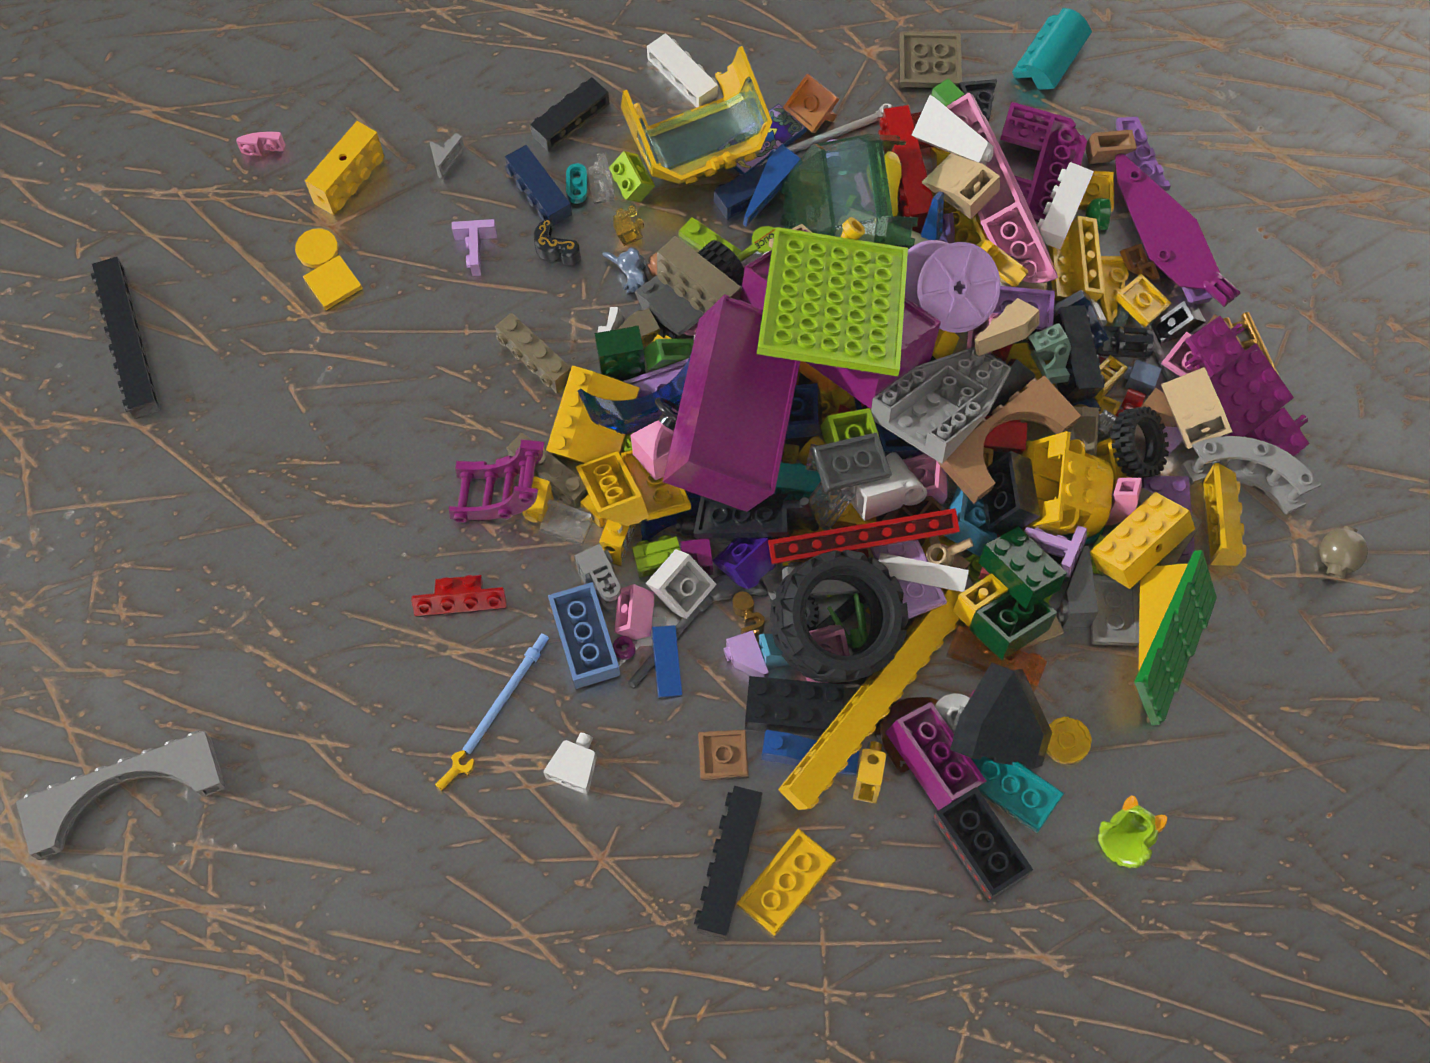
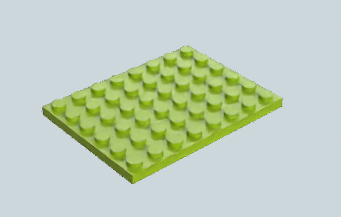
(834, 302)

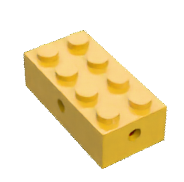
(345, 168)
(1142, 540)

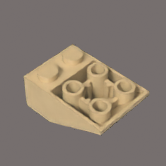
(965, 183)
(1196, 407)

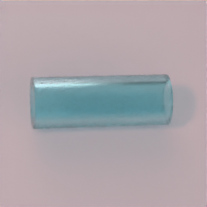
(1121, 318)

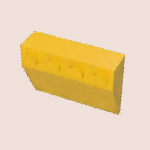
(574, 433)

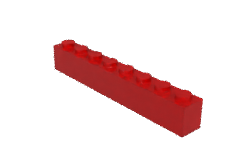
(864, 536)

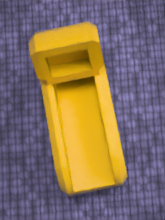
(1008, 268)

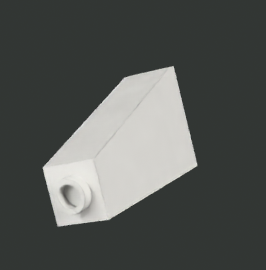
(948, 132)

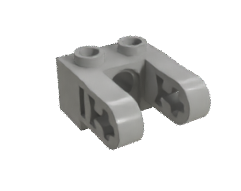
(596, 567)

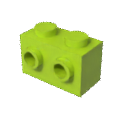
(631, 176)

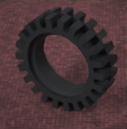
(1126, 447)

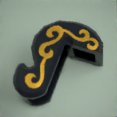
(555, 248)

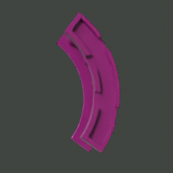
(523, 496)

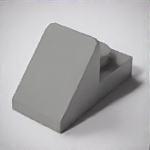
(446, 156)

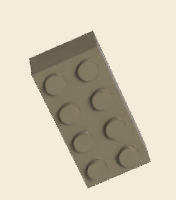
(693, 276)

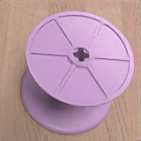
(953, 283)

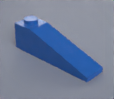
(776, 170)
(791, 749)

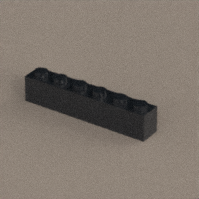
(729, 863)

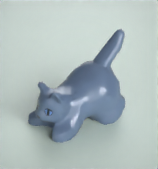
(632, 266)

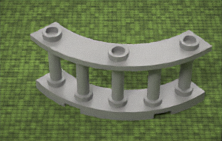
(1253, 463)

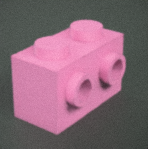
(634, 612)

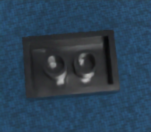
(1014, 495)

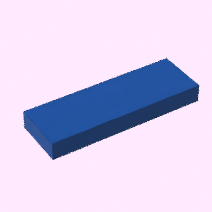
(666, 661)

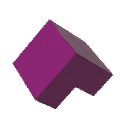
(700, 552)

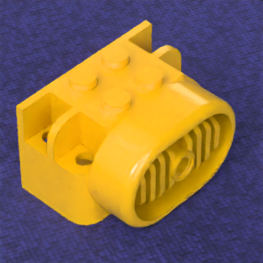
(1070, 486)

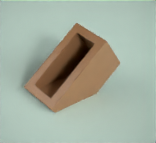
(1104, 146)

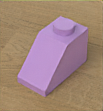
(746, 654)

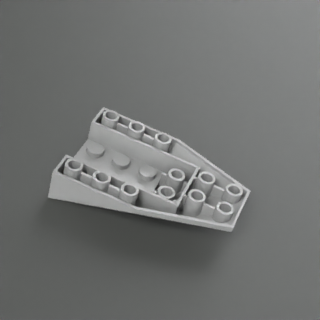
(941, 401)

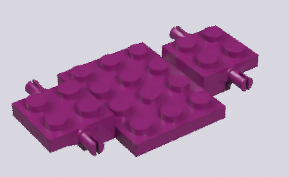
(1246, 387)

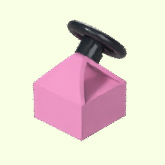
(653, 442)

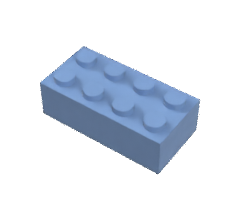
(584, 635)

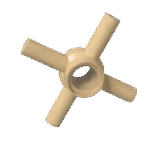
(949, 552)

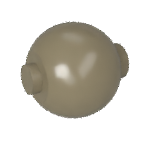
(1343, 551)

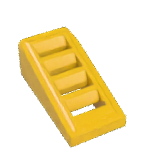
(1114, 376)

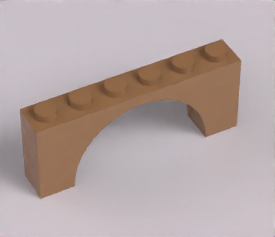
(1038, 403)

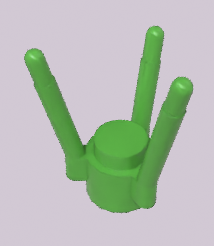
(857, 635)

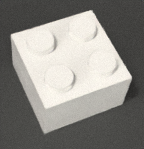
(681, 583)

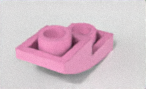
(255, 142)

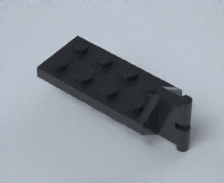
(770, 518)

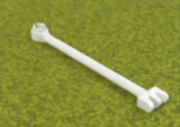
(839, 131)

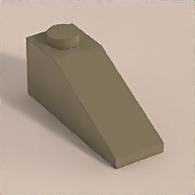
(646, 323)

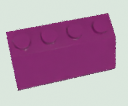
(925, 746)

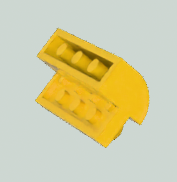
(1078, 261)

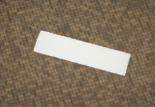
(925, 572)

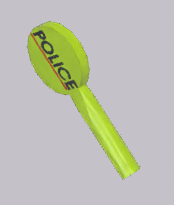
(760, 242)

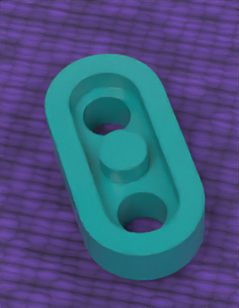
(576, 185)

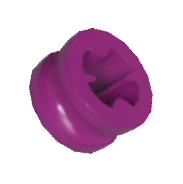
(627, 654)

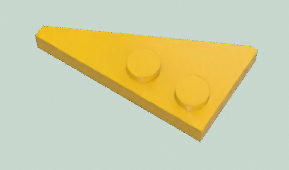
(1114, 278)

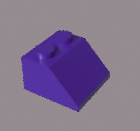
(745, 561)

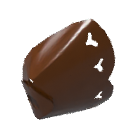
(897, 710)

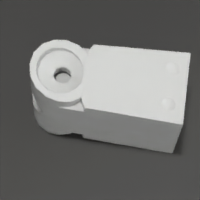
(889, 493)

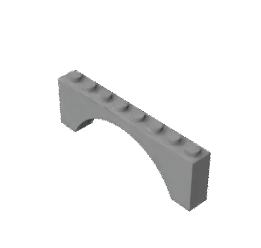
(51, 813)

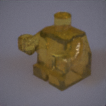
(624, 226)

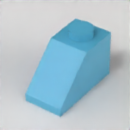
(771, 653)

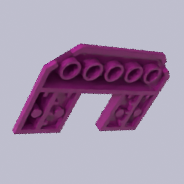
(1057, 147)

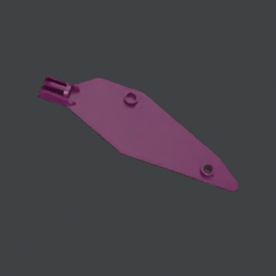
(1171, 234)

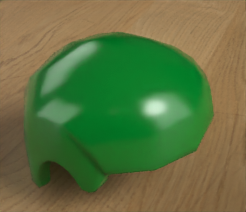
(1101, 210)

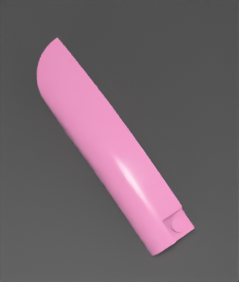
(1007, 214)

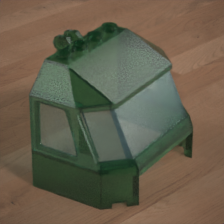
(843, 182)

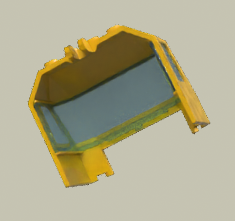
(706, 136)

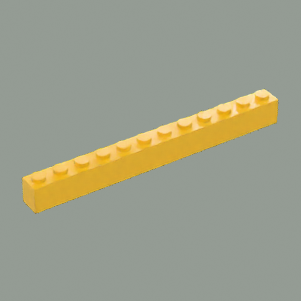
(868, 706)

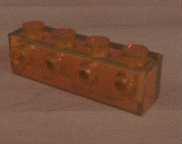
(974, 653)

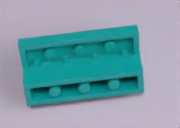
(1053, 49)

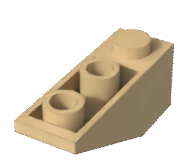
(1009, 327)

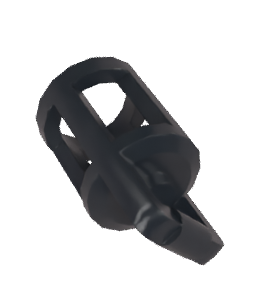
(1129, 342)

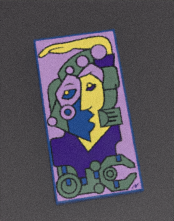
(783, 131)

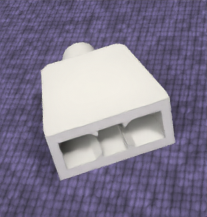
(573, 764)

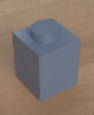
(1142, 377)

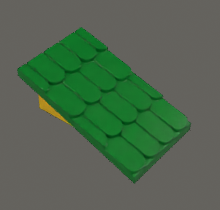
(1172, 614)

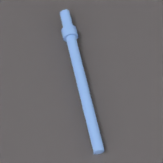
(531, 656)

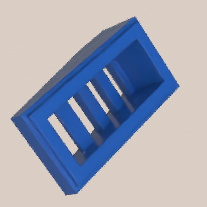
(934, 222)

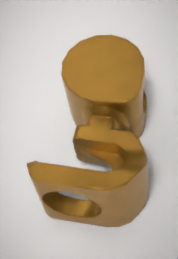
(744, 607)

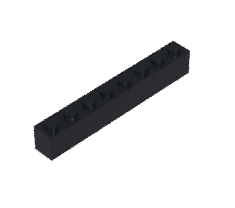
(125, 338)

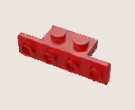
(459, 595)

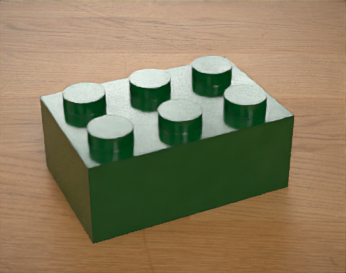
(621, 353)
(1022, 567)
(1009, 626)

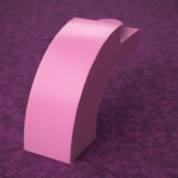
(1124, 499)

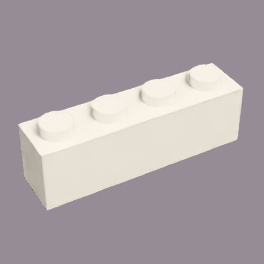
(682, 71)
(1064, 205)

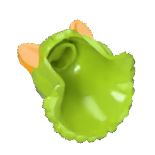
(1130, 834)

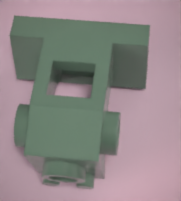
(1054, 346)

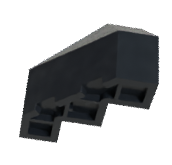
(1003, 721)

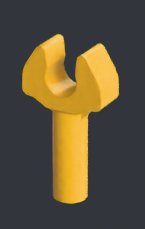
(456, 769)

